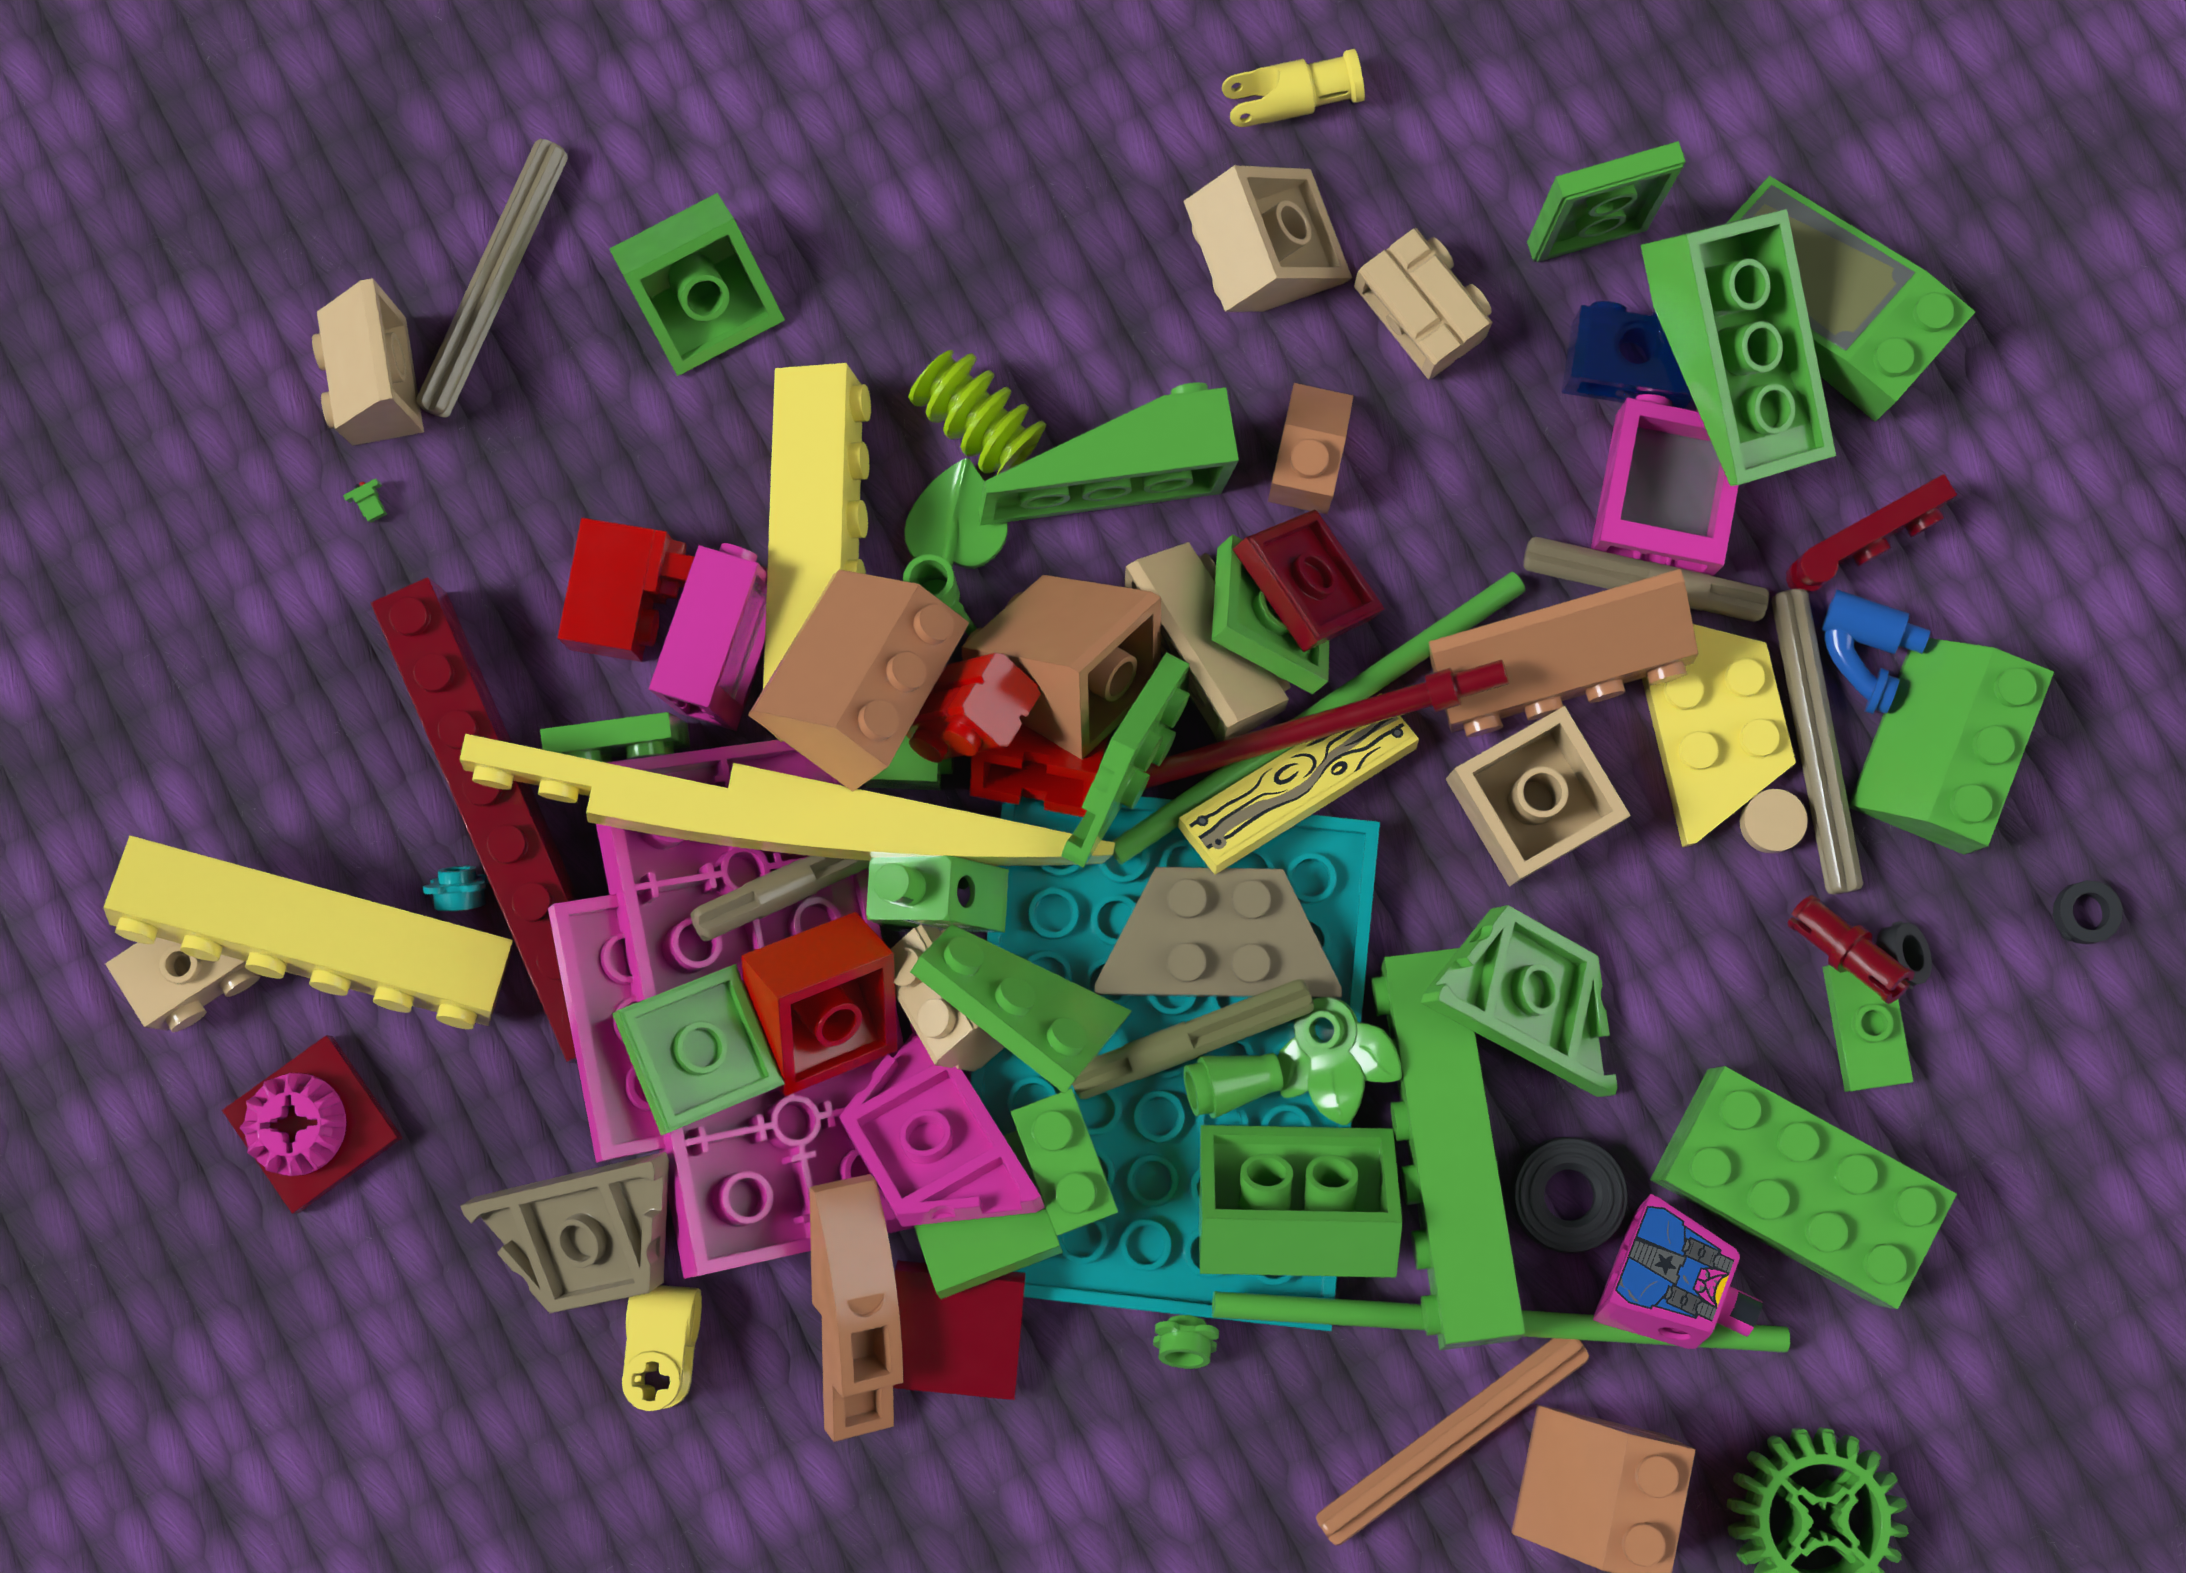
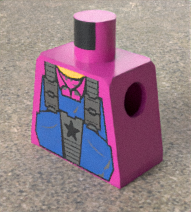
(1674, 1281)

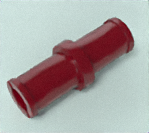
(1850, 949)

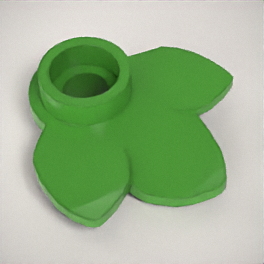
(1337, 1068)

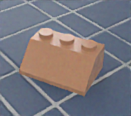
(859, 673)

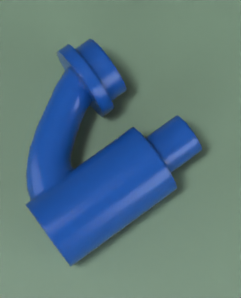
(1874, 625)

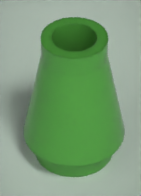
(1228, 1082)

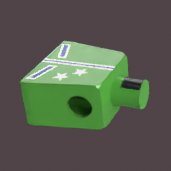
(924, 892)

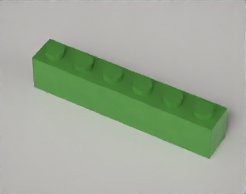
(1451, 1163)

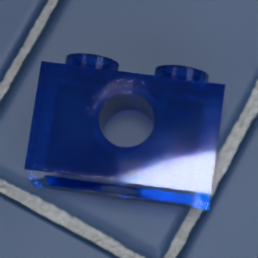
(1601, 372)

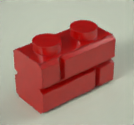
(973, 708)

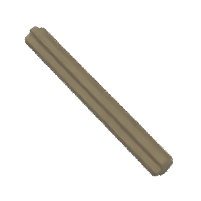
(492, 278)
(1817, 742)

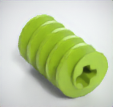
(975, 413)

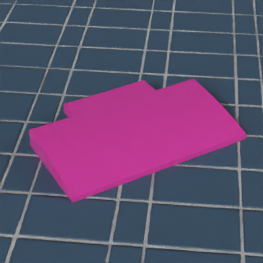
(748, 1169)

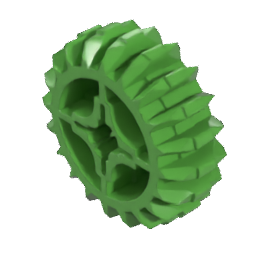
(1833, 1497)

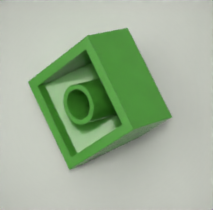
(697, 284)

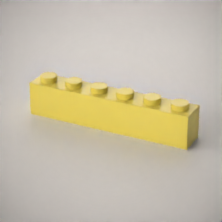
(812, 494)
(306, 932)

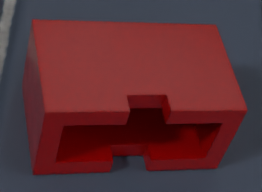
(1038, 771)

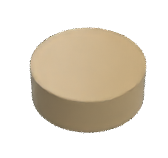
(1773, 821)

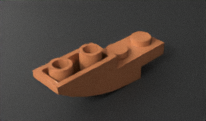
(857, 1305)

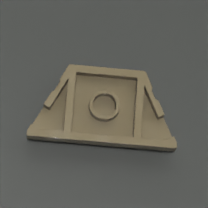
(1216, 938)
(583, 1232)

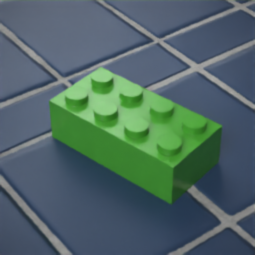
(1803, 1187)

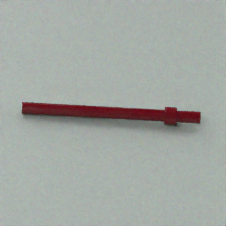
(1441, 690)

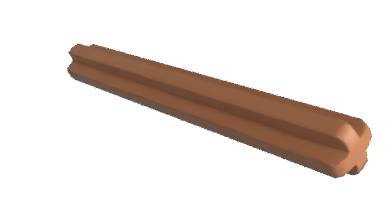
(1450, 1438)

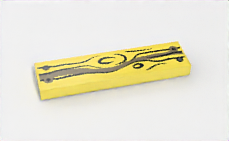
(1291, 790)

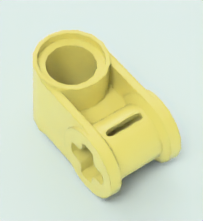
(663, 1333)

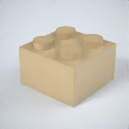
(1537, 796)

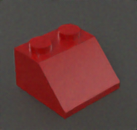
(824, 1000)

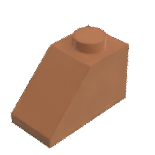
(1311, 448)

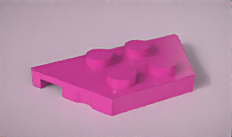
(935, 1144)

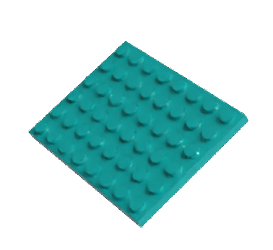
(1146, 1129)

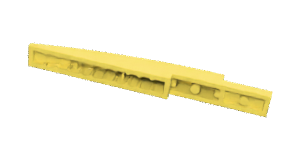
(768, 811)

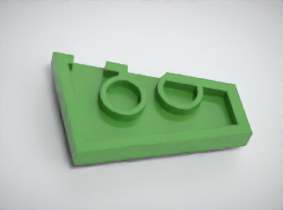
(1021, 1005)

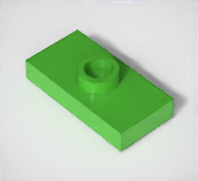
(1866, 1034)

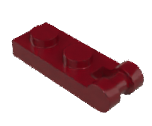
(1869, 536)

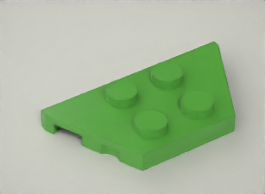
(1139, 741)
(1529, 996)

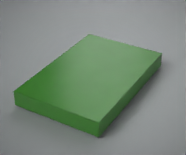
(1604, 202)

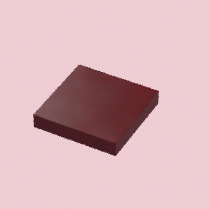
(1308, 579)
(366, 1132)
(960, 1341)

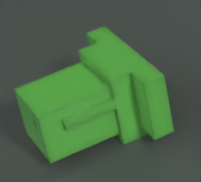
(367, 499)

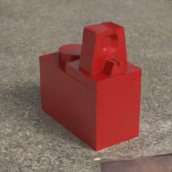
(614, 585)

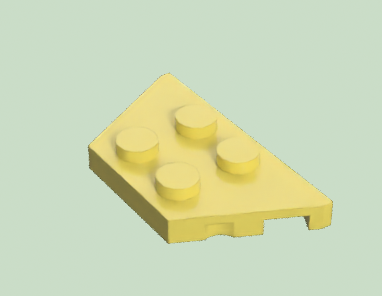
(1719, 731)

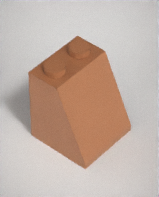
(1083, 648)
(1603, 1492)

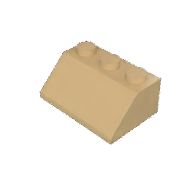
(1222, 685)

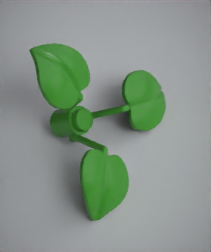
(946, 531)

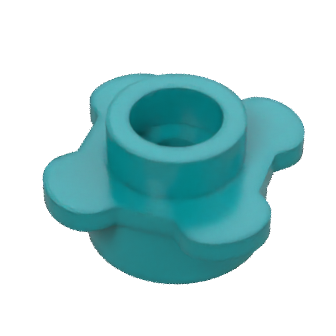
(457, 888)

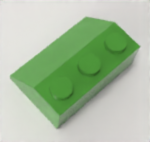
(1951, 743)
(1298, 1201)

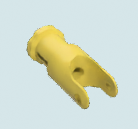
(1294, 88)

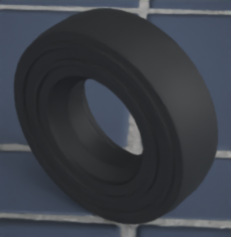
(1608, 1195)

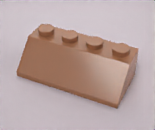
(1573, 651)

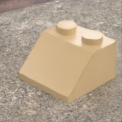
(1266, 237)
(367, 366)

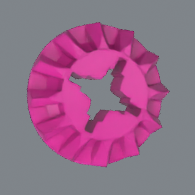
(313, 1145)

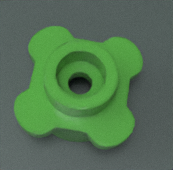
(1185, 1341)

